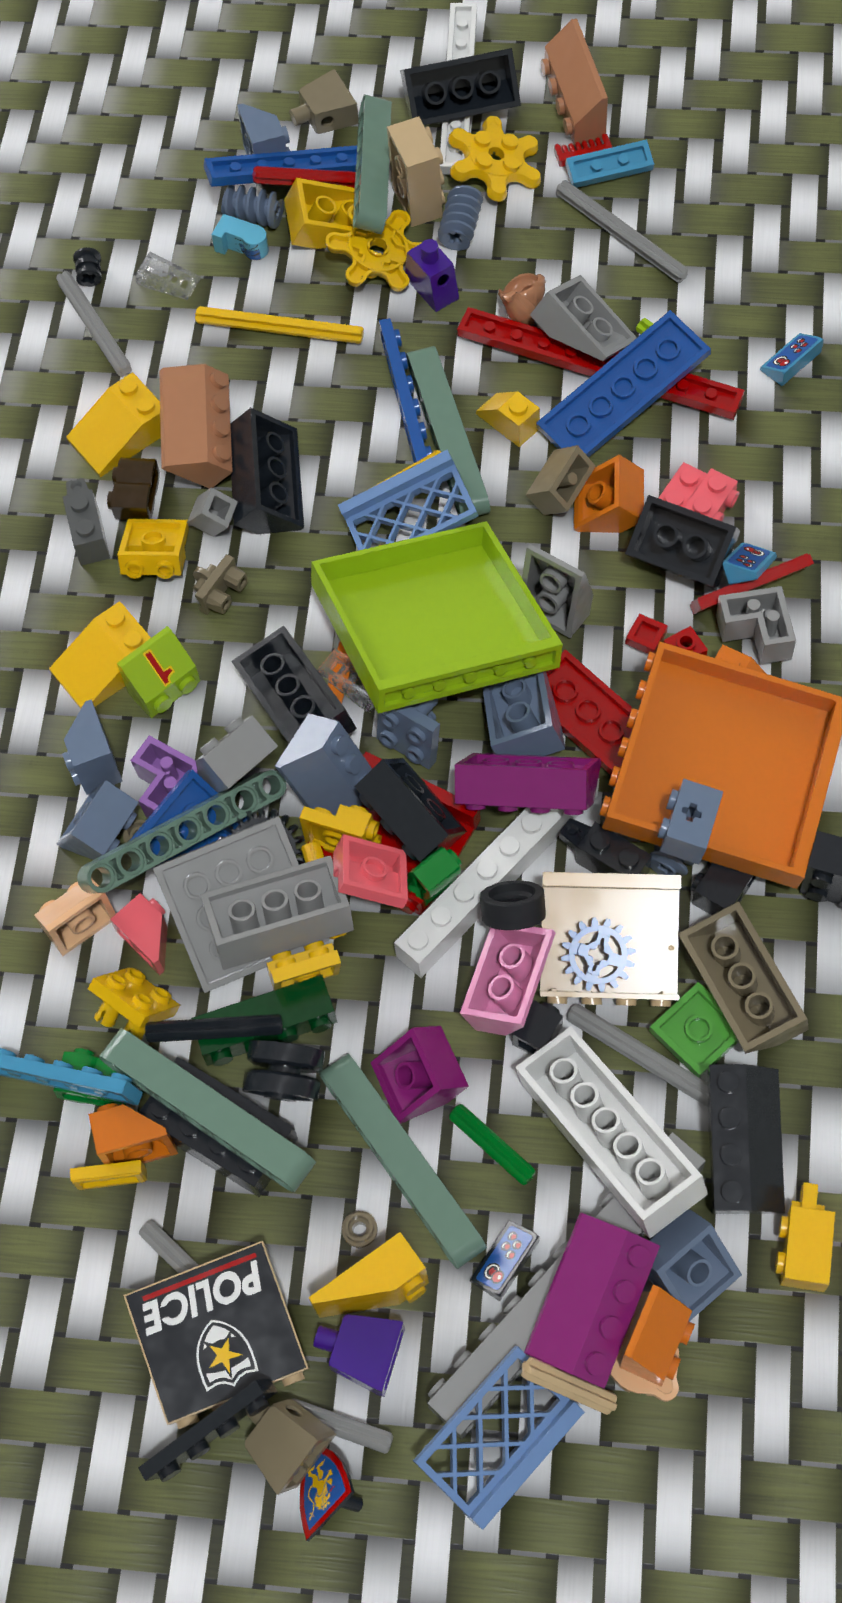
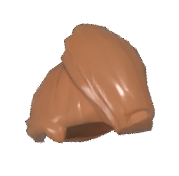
(523, 296)

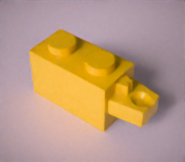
(807, 1243)

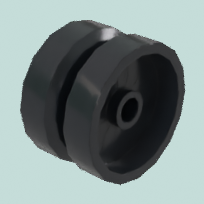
(284, 1065)

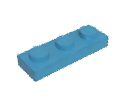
(609, 163)

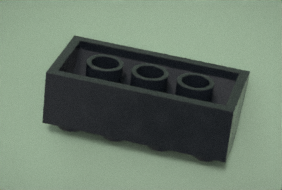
(461, 87)
(265, 474)
(745, 1139)

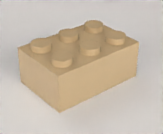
(416, 170)

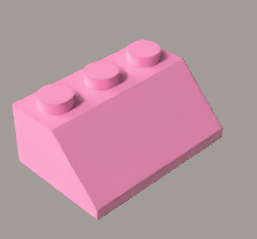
(506, 979)

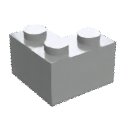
(761, 616)

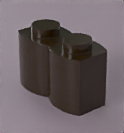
(134, 488)

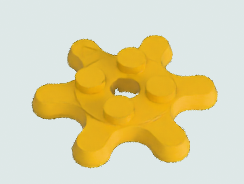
(495, 173)
(369, 263)

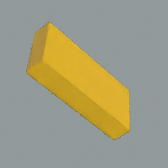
(108, 1175)

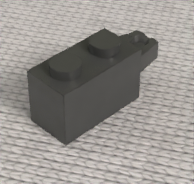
(85, 523)

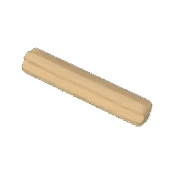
(569, 1385)

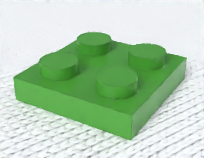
(695, 1030)

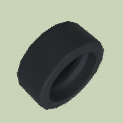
(512, 905)

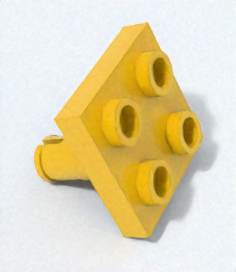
(134, 998)

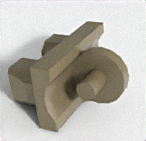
(214, 582)

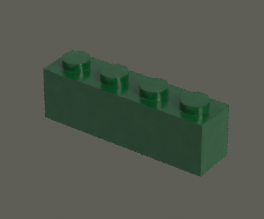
(302, 1007)

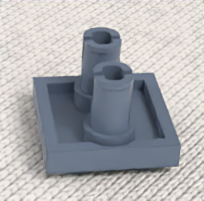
(411, 732)

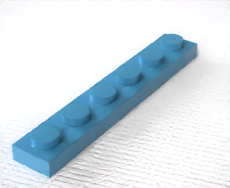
(64, 1076)

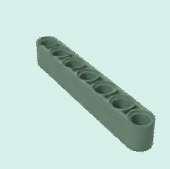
(372, 165)
(445, 424)
(168, 831)
(208, 1110)
(403, 1161)

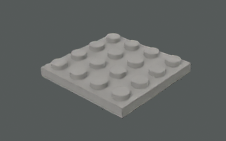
(222, 863)

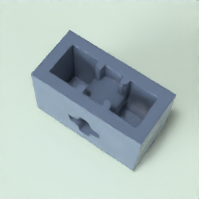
(689, 838)

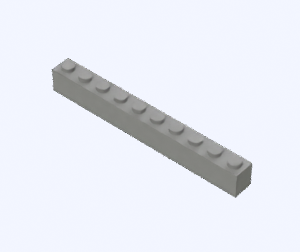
(519, 1324)

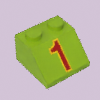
(158, 673)

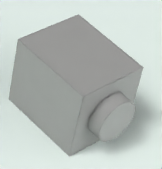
(212, 512)

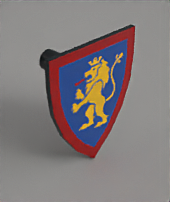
(324, 1492)

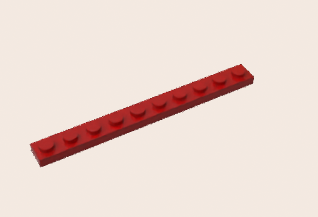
(537, 345)

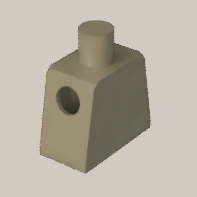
(325, 104)
(287, 1443)

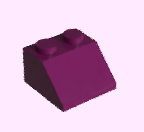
(419, 1073)

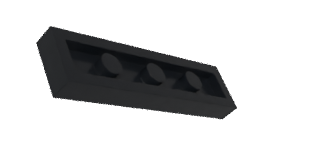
(219, 1423)

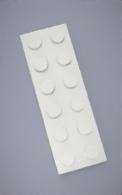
(612, 1132)

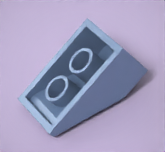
(523, 717)

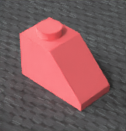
(144, 930)

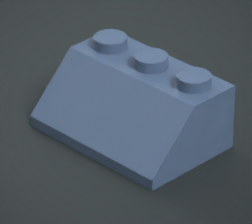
(323, 765)

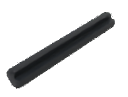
(214, 1028)

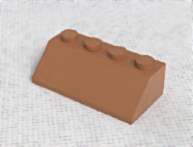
(575, 84)
(195, 423)

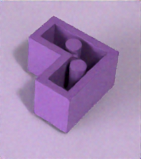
(161, 768)

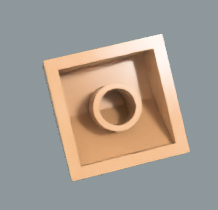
(74, 917)

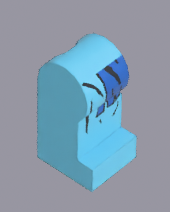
(240, 237)

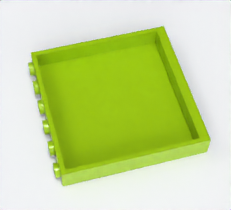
(434, 616)

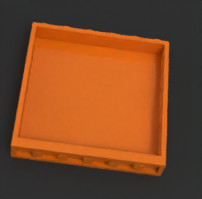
(738, 733)

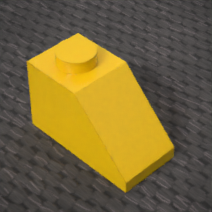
(511, 416)

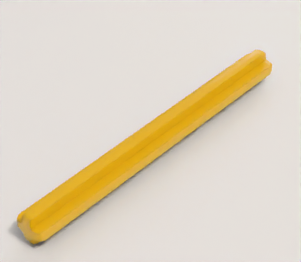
(279, 325)

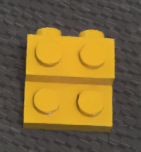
(153, 547)
(327, 829)
(314, 961)

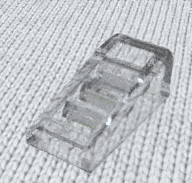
(162, 266)
(347, 686)

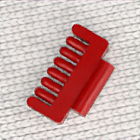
(562, 154)

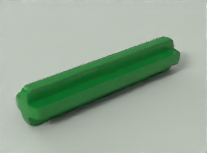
(492, 1144)

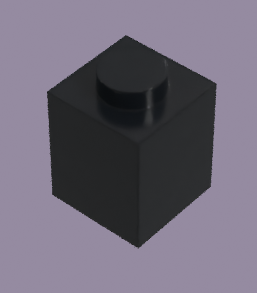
(539, 1028)

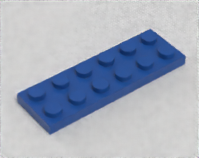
(625, 386)

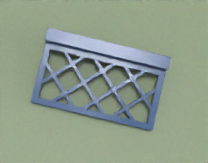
(399, 492)
(515, 1465)

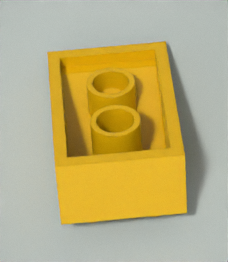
(316, 211)
(117, 425)
(90, 662)
(376, 1281)

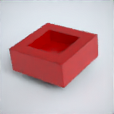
(646, 634)

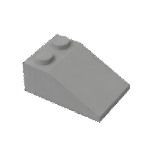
(582, 320)
(558, 589)
(235, 754)

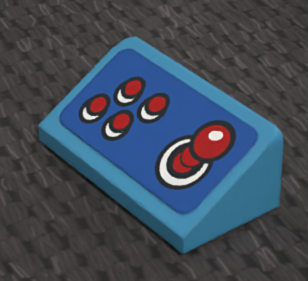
(792, 358)
(747, 563)

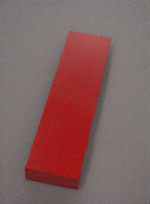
(768, 576)

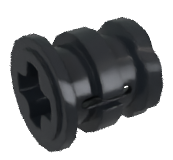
(87, 266)

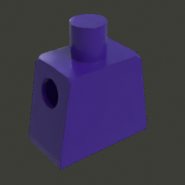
(428, 266)
(363, 1350)

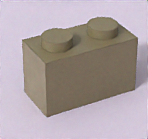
(560, 480)

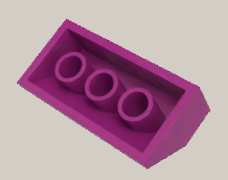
(527, 782)
(592, 1299)

